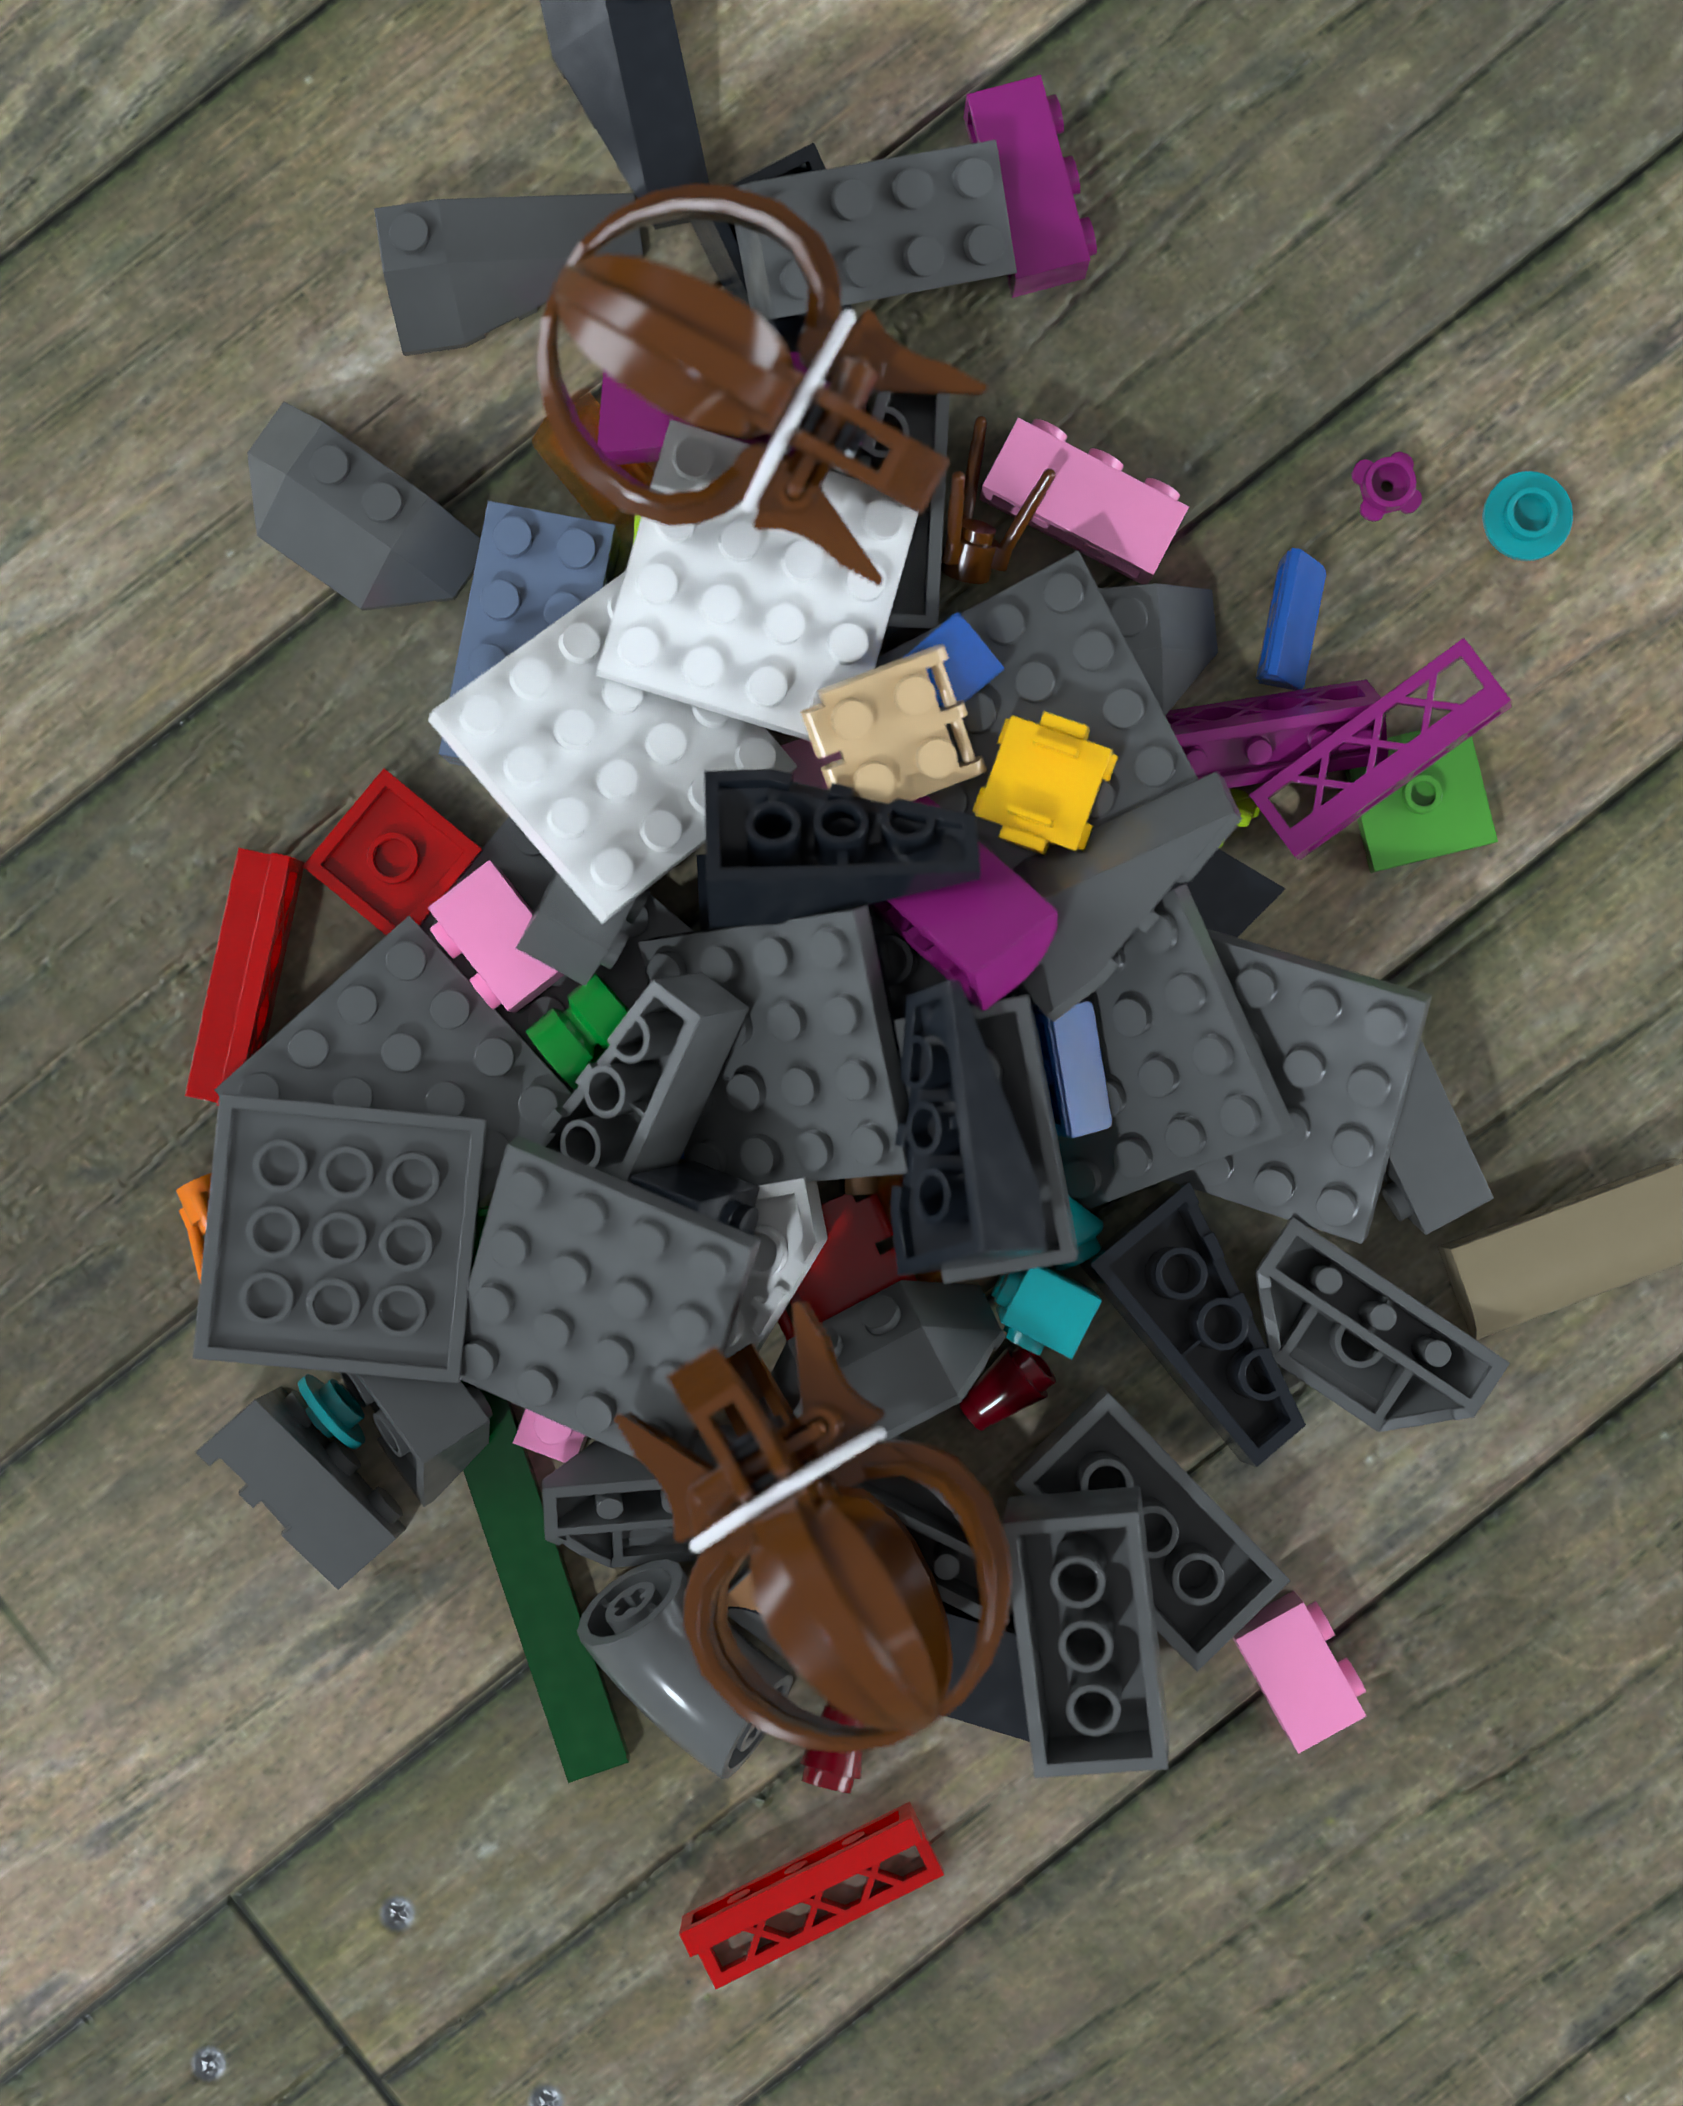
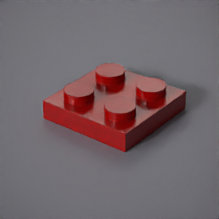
(392, 855)

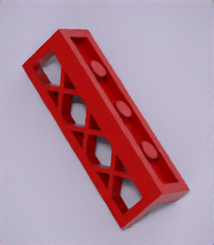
(245, 968)
(805, 1882)

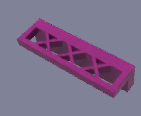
(1264, 734)
(1395, 770)

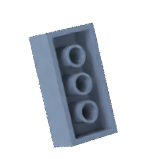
(524, 579)

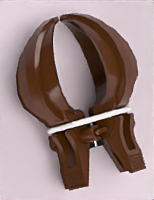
(730, 374)
(826, 1559)

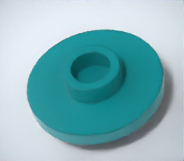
(1527, 516)
(333, 1410)

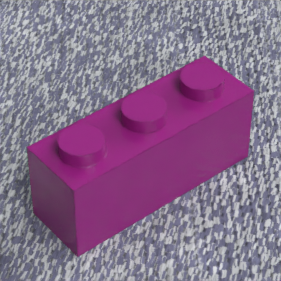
(1038, 183)

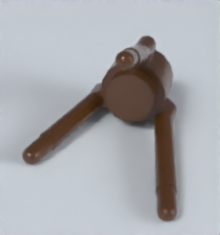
(970, 543)

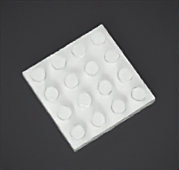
(749, 613)
(592, 765)

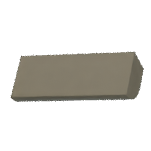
(1568, 1250)

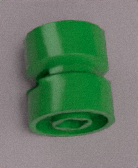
(580, 1032)

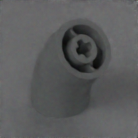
(642, 1646)

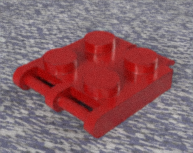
(849, 1262)

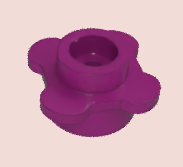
(1394, 469)

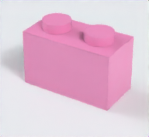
(485, 923)
(1298, 1672)

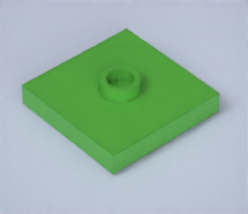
(1431, 814)

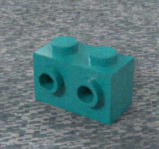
(1044, 1309)

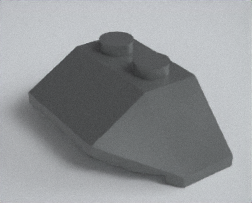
(353, 518)
(1167, 632)
(1367, 1338)
(905, 1350)
(615, 1507)

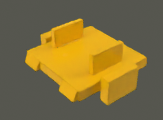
(1044, 783)

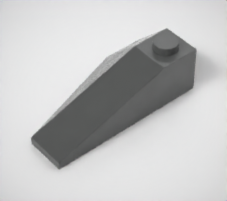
(483, 261)
(1118, 883)
(425, 1427)

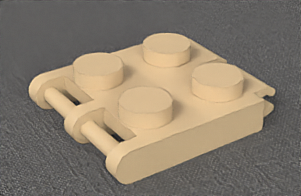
(893, 730)

